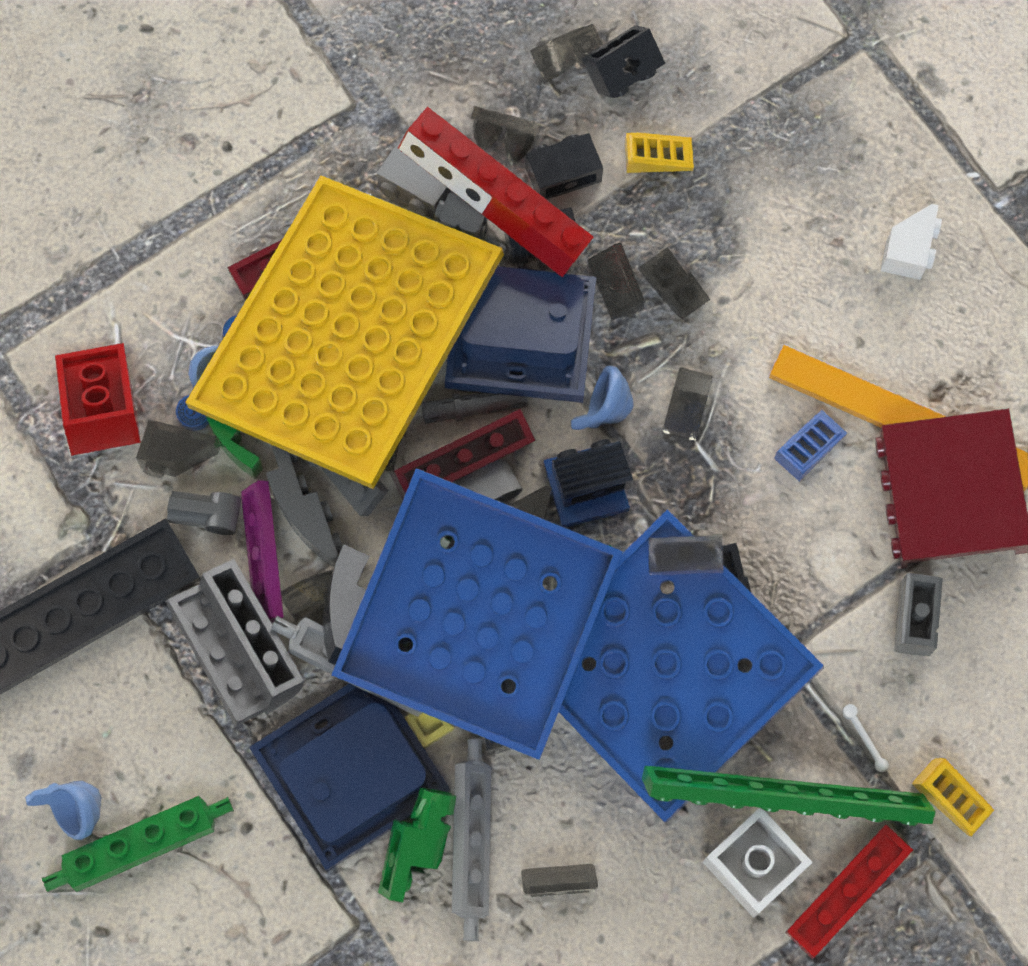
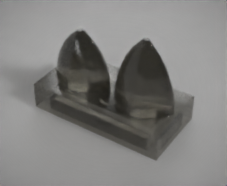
(518, 134)

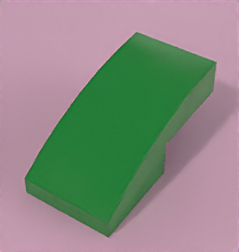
(229, 441)

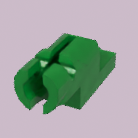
(416, 842)

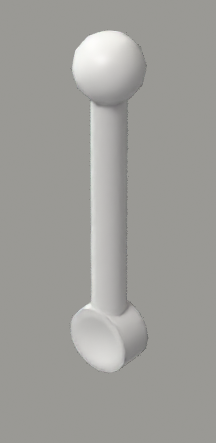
(850, 712)

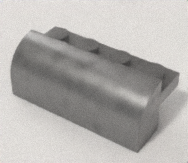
(236, 644)

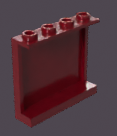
(953, 487)

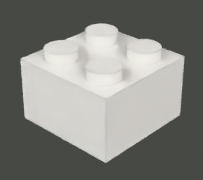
(757, 862)

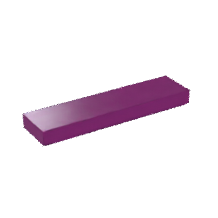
(262, 548)

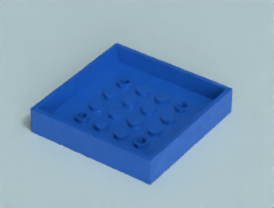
(477, 613)
(674, 669)

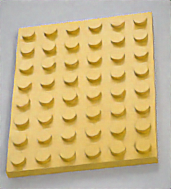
(345, 331)

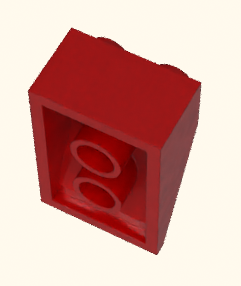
(97, 399)

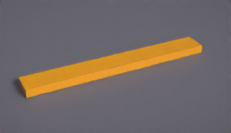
(855, 394)

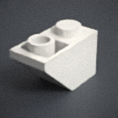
(909, 244)

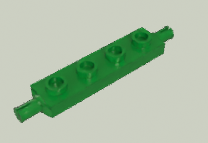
(137, 843)

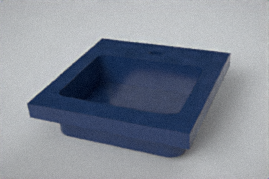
(526, 337)
(349, 775)

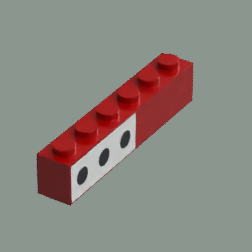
(494, 191)

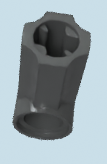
(214, 512)

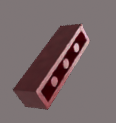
(469, 451)

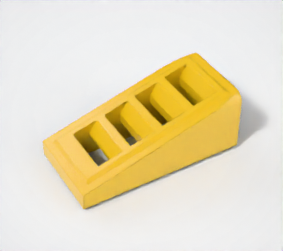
(646, 141)
(950, 775)

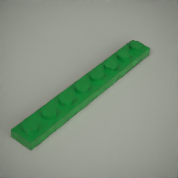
(790, 795)

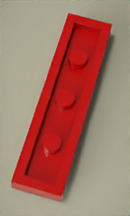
(849, 891)

